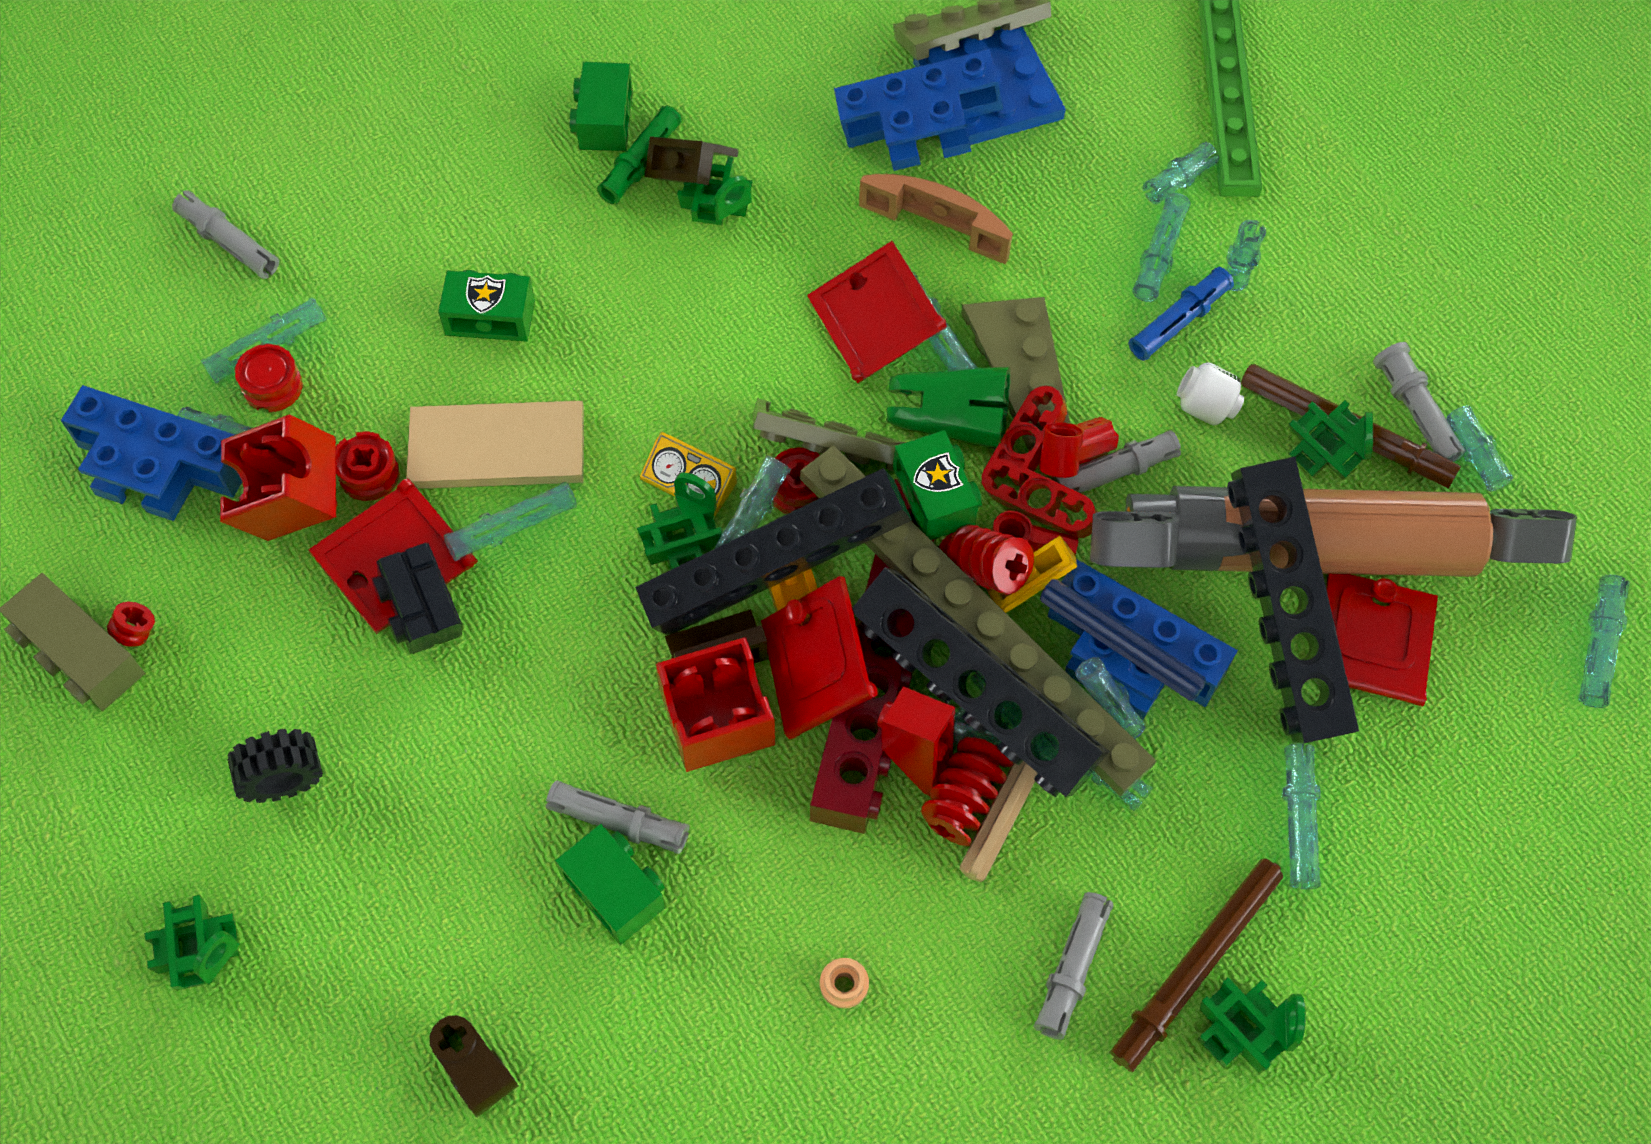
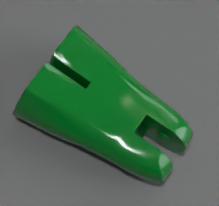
(962, 402)

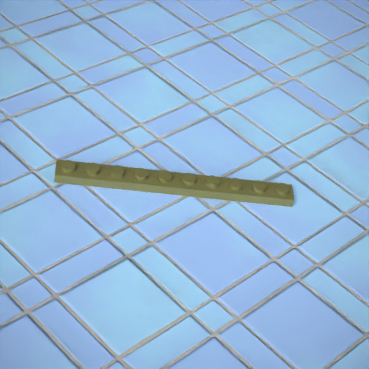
(943, 582)

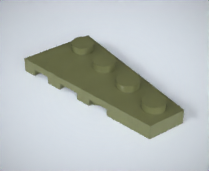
(955, 22)
(1020, 338)
(819, 438)

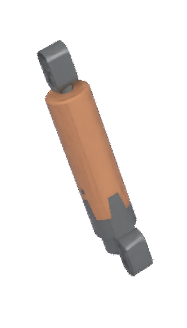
(1351, 529)

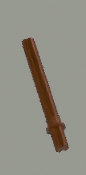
(1385, 442)
(1174, 993)

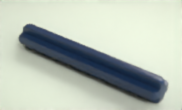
(1123, 639)

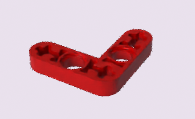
(1022, 467)

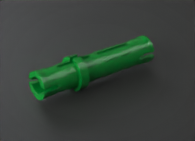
(630, 166)

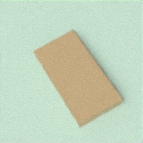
(496, 444)

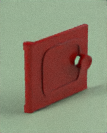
(876, 311)
(385, 528)
(1383, 646)
(819, 664)

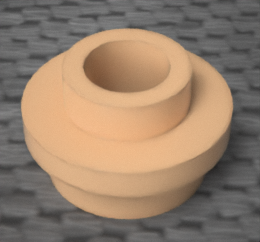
(844, 968)

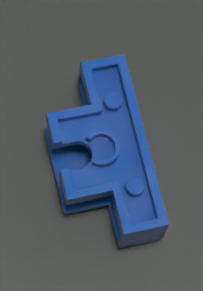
(920, 105)
(146, 452)
(1163, 628)

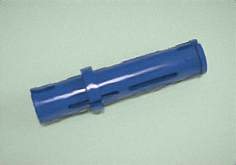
(1194, 303)

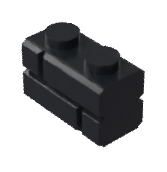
(418, 599)

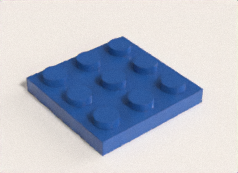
(1023, 84)

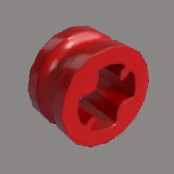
(135, 614)

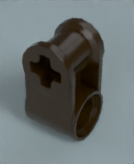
(475, 1069)

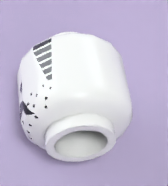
(1210, 393)

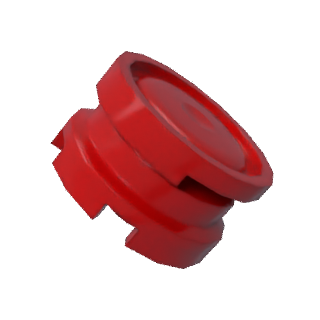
(268, 377)
(366, 466)
(793, 492)

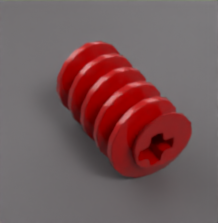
(990, 557)
(962, 789)

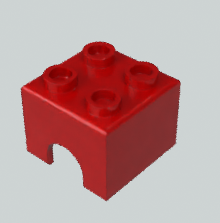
(284, 476)
(715, 704)

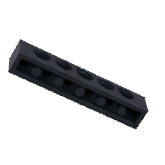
(773, 553)
(1334, 710)
(1078, 750)

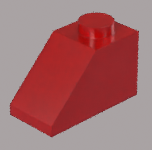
(918, 736)

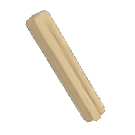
(998, 822)

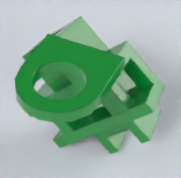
(722, 196)
(1324, 447)
(691, 512)
(204, 944)
(1276, 1030)

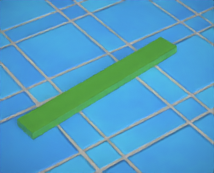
(1230, 98)

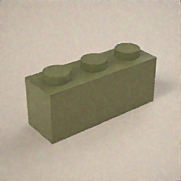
(70, 643)

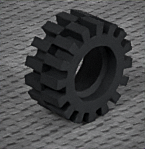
(274, 765)

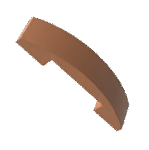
(891, 193)

